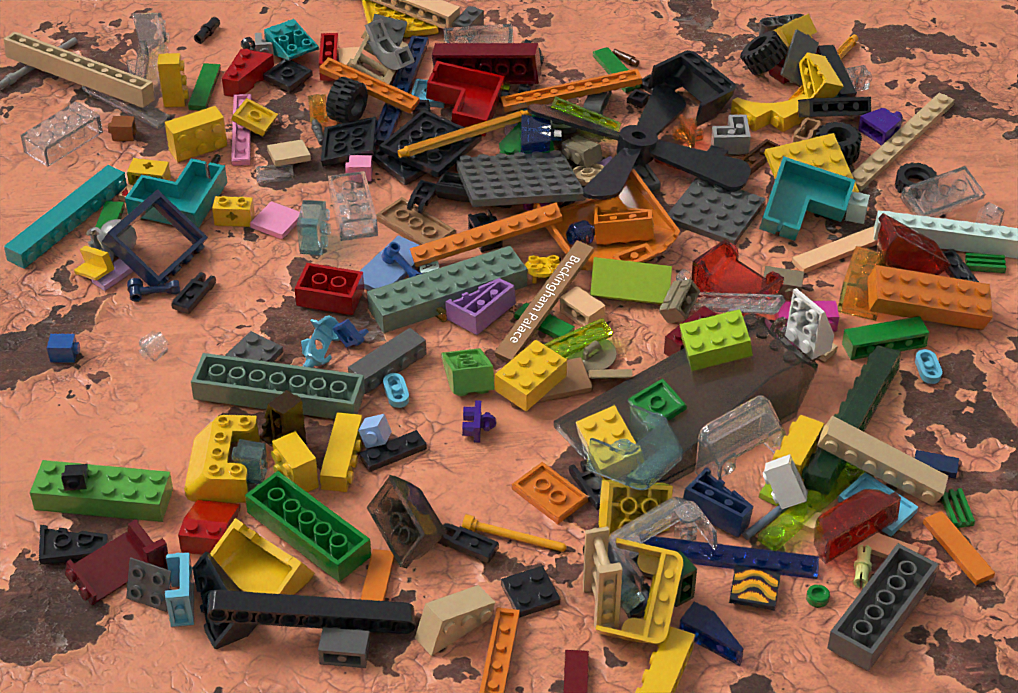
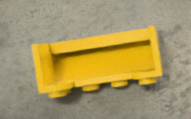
(209, 472)

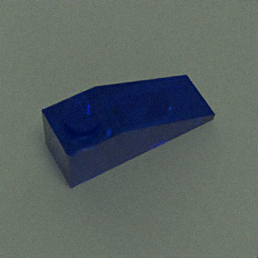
(711, 632)

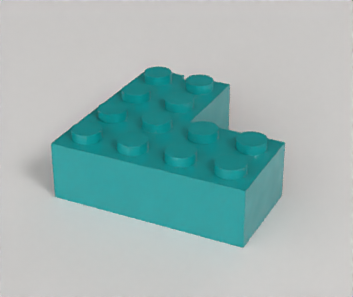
(803, 189)
(191, 193)

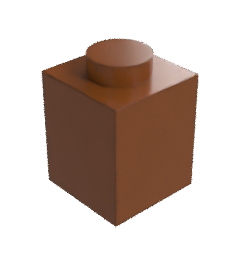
(122, 128)

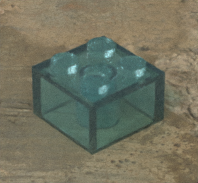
(313, 227)

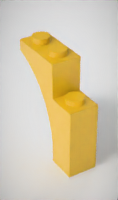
(780, 114)

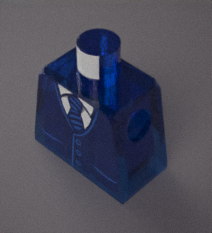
(537, 134)

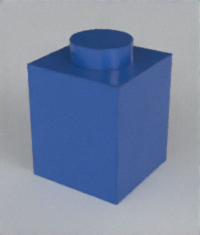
(63, 347)

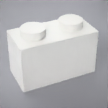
(785, 482)

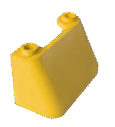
(259, 564)

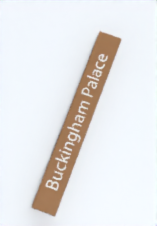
(544, 301)

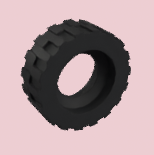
(910, 171)

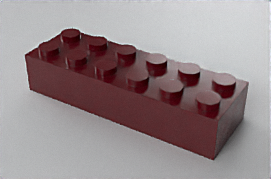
(515, 61)

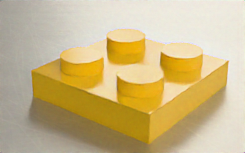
(254, 117)

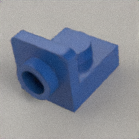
(348, 334)

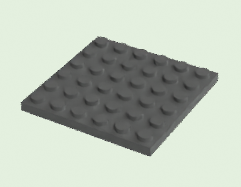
(518, 179)

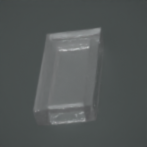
(274, 174)

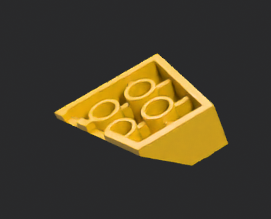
(623, 504)

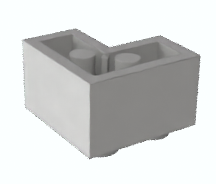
(734, 136)

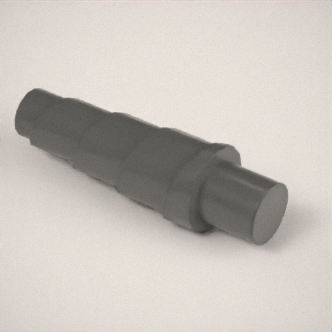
(317, 129)

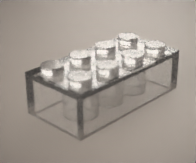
(61, 133)
(352, 206)

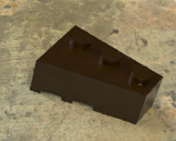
(283, 417)

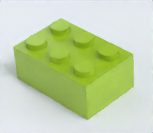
(716, 340)

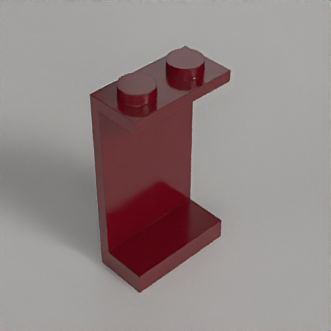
(108, 566)

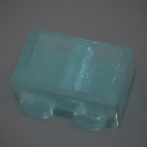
(254, 457)

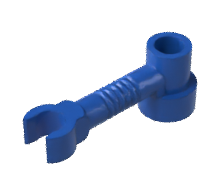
(392, 254)

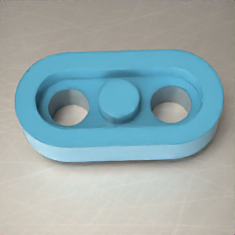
(928, 366)
(396, 390)

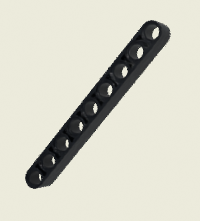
(310, 611)

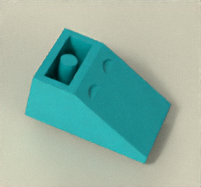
(289, 40)

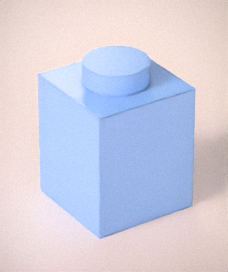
(375, 431)

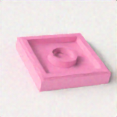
(275, 220)

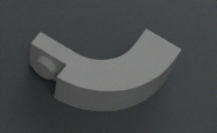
(384, 48)

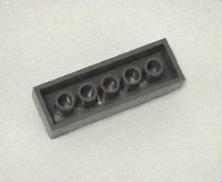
(882, 606)

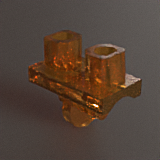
(687, 131)

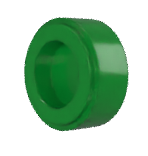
(817, 596)

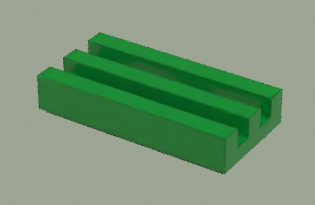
(985, 262)
(964, 505)

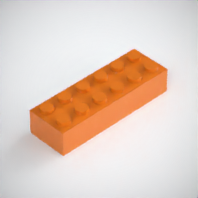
(930, 297)

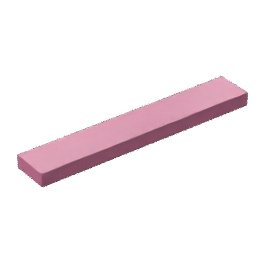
(240, 136)

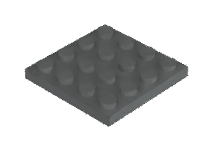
(716, 211)

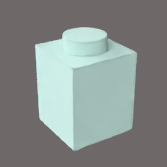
(857, 207)

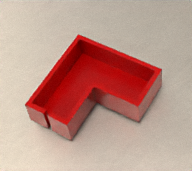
(470, 90)

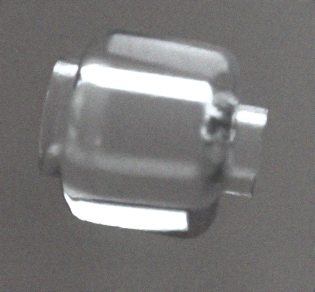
(153, 346)

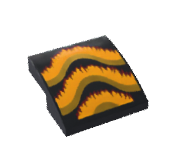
(754, 587)

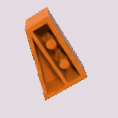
(623, 226)

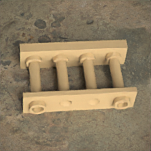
(386, 72)
(602, 578)

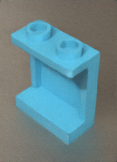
(181, 601)

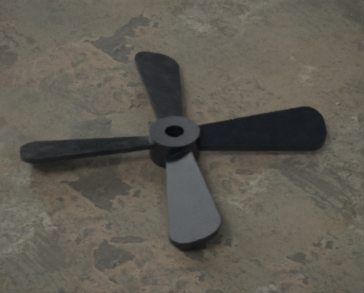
(641, 145)

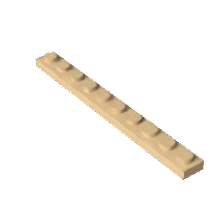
(901, 140)

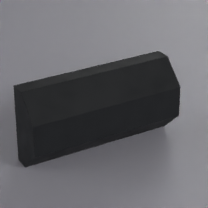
(452, 188)

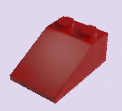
(206, 525)

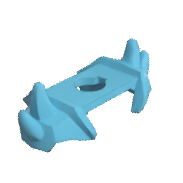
(323, 333)

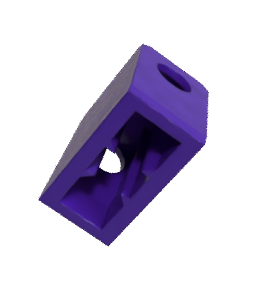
(880, 124)

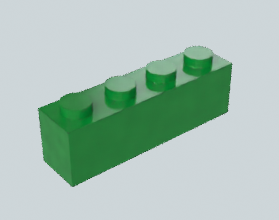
(896, 335)

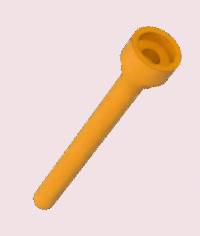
(470, 523)

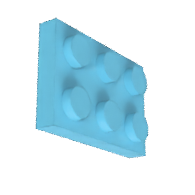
(865, 481)

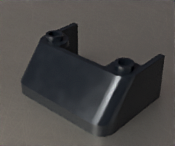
(699, 79)

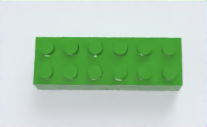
(109, 492)

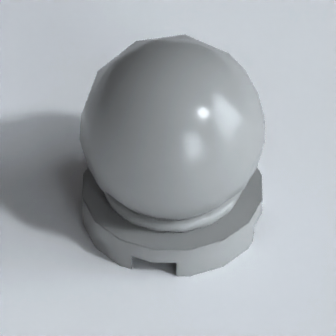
(128, 237)

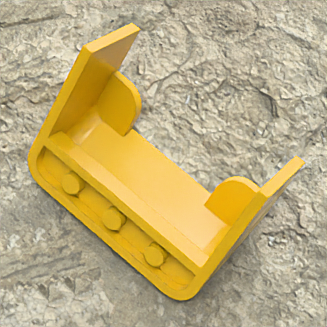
(666, 571)

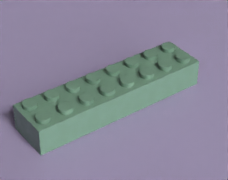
(420, 295)
(259, 382)

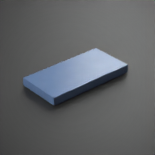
(379, 273)

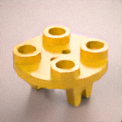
(541, 266)

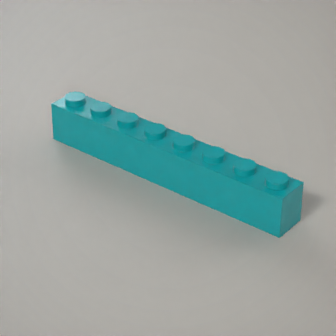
(65, 216)

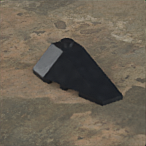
(211, 577)

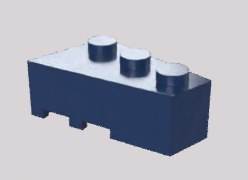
(720, 505)

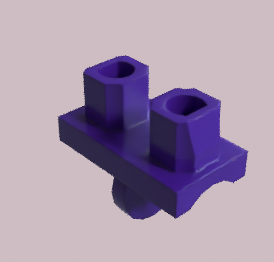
(483, 421)

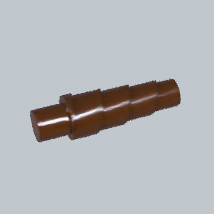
(631, 60)

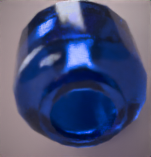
(580, 231)

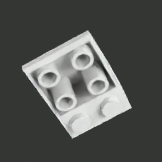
(808, 326)

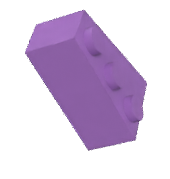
(481, 307)

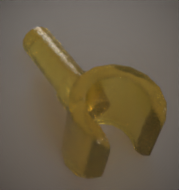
(442, 314)

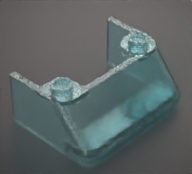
(638, 463)

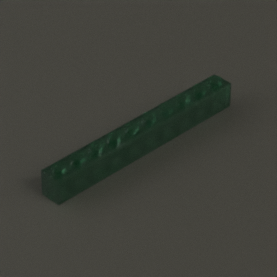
(857, 411)

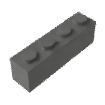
(390, 358)

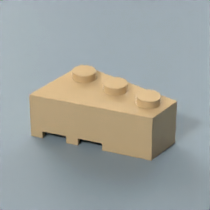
(453, 617)

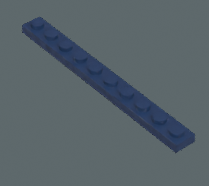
(404, 80)

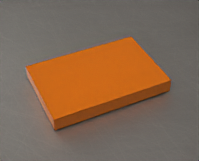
(550, 493)

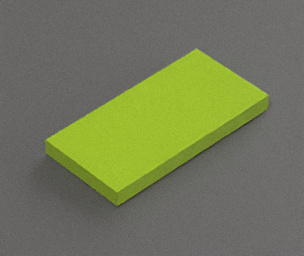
(630, 281)

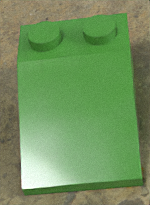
(468, 371)

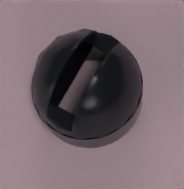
(245, 43)

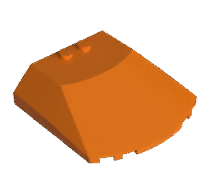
(634, 195)

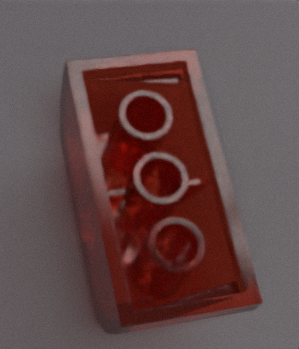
(908, 249)
(854, 522)

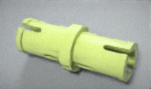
(862, 566)

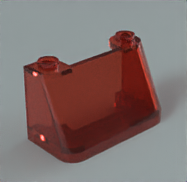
(722, 272)

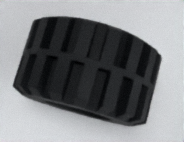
(764, 52)
(346, 100)
(847, 137)

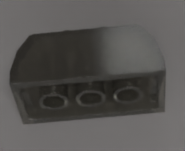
(405, 520)

